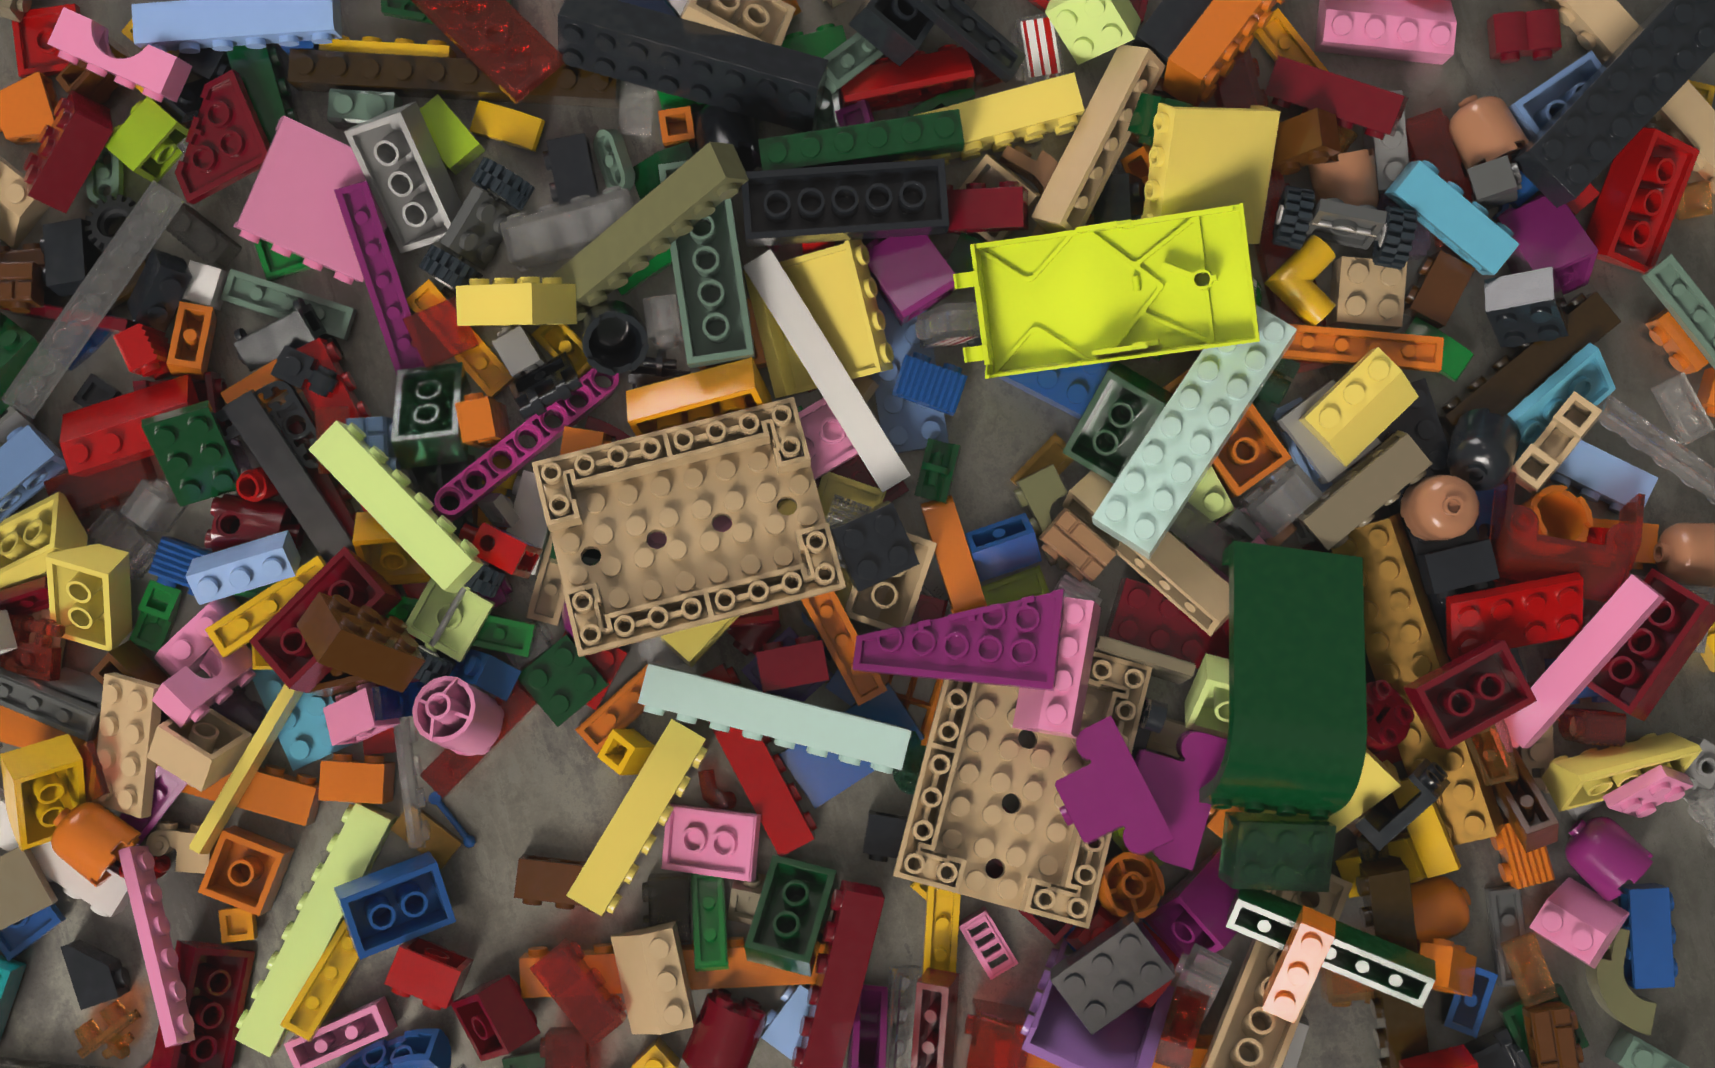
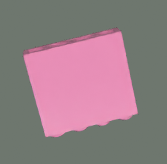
(296, 200)

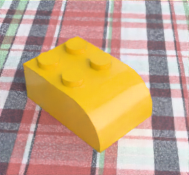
(39, 785)

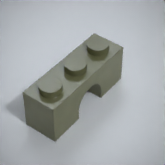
(1038, 493)

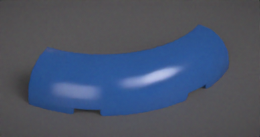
(413, 1050)

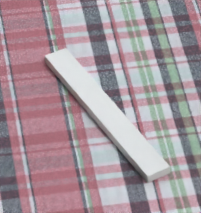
(826, 370)

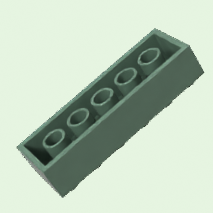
(711, 287)

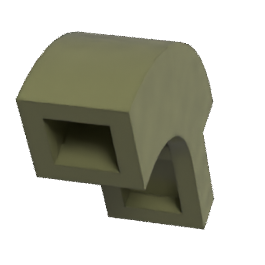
(1612, 991)

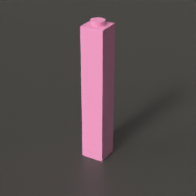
(1583, 659)

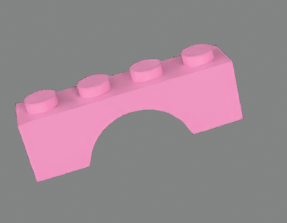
(151, 69)

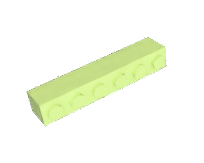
(396, 506)

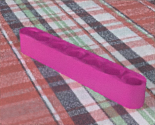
(515, 452)

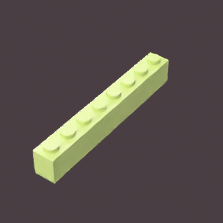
(319, 918)

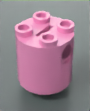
(457, 716)

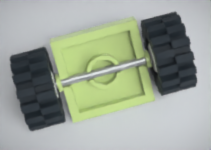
(451, 620)

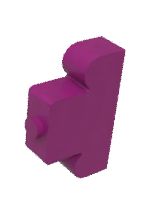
(1176, 791)
(1111, 793)
(869, 1029)

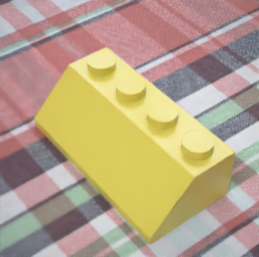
(1598, 772)

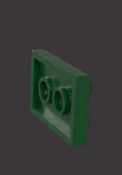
(192, 452)

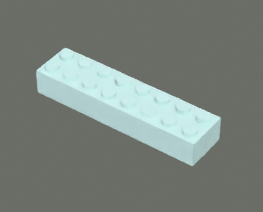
(1190, 436)
(774, 716)

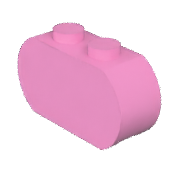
(192, 641)

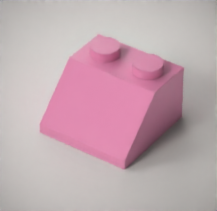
(1579, 921)

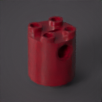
(255, 522)
(1386, 716)
(725, 1032)

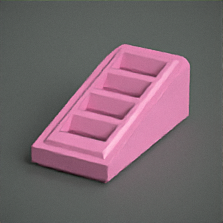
(975, 920)

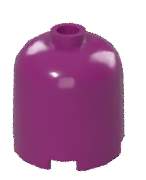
(1606, 855)

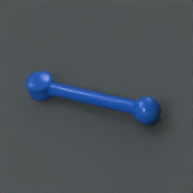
(468, 840)

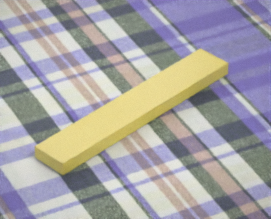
(245, 770)

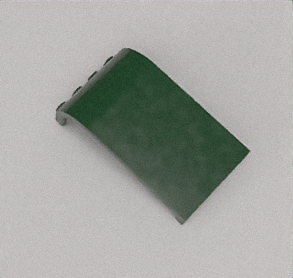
(1293, 682)

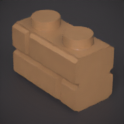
(1077, 546)

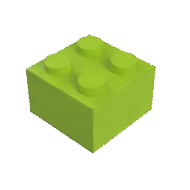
(148, 140)

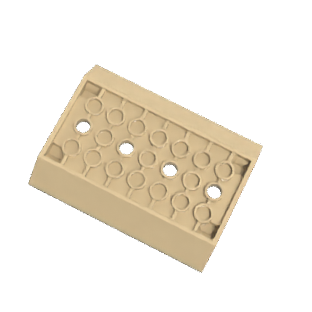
(678, 486)
(977, 761)

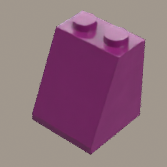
(1549, 239)
(909, 274)
(1195, 910)

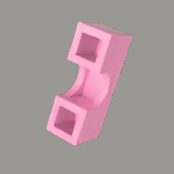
(189, 696)

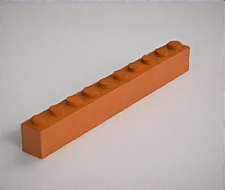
(268, 793)
(740, 971)

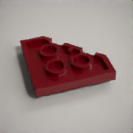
(222, 141)

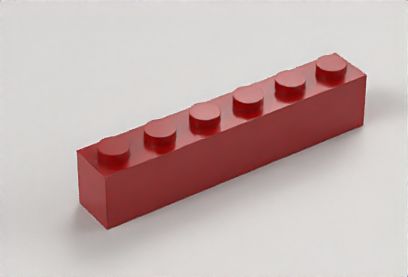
(764, 781)

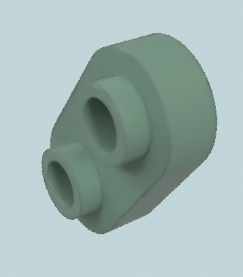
(613, 159)
(105, 176)

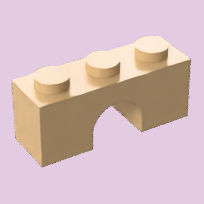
(1555, 443)

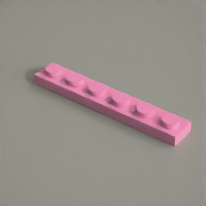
(156, 945)

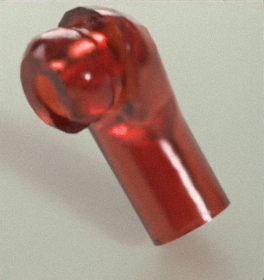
(712, 794)

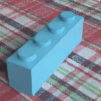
(1452, 217)

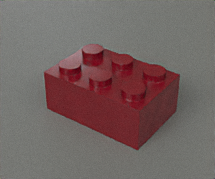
(67, 151)
(1469, 694)

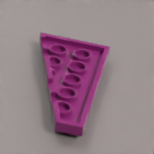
(984, 645)

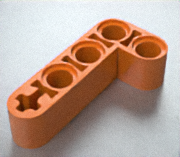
(953, 555)

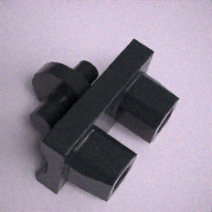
(646, 375)

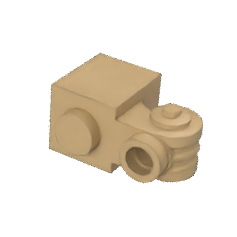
(170, 837)

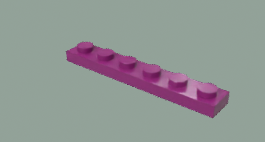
(378, 272)

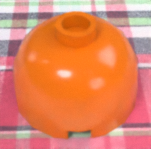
(1130, 884)

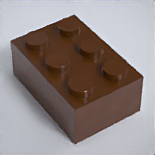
(360, 642)

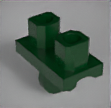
(937, 470)

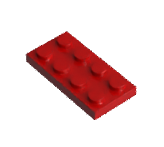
(1516, 613)

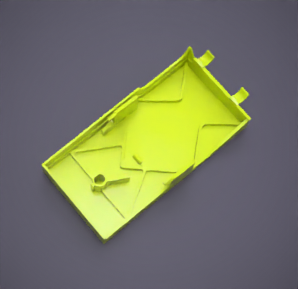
(1113, 292)

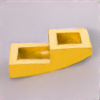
(507, 125)

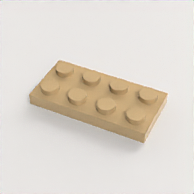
(124, 741)

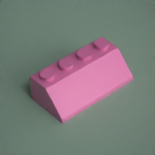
(1388, 29)
(1062, 710)

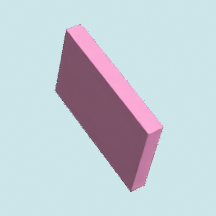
(711, 842)

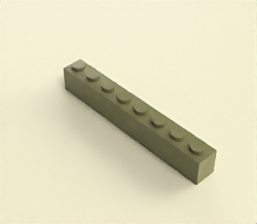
(653, 224)

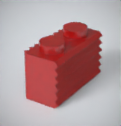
(144, 351)

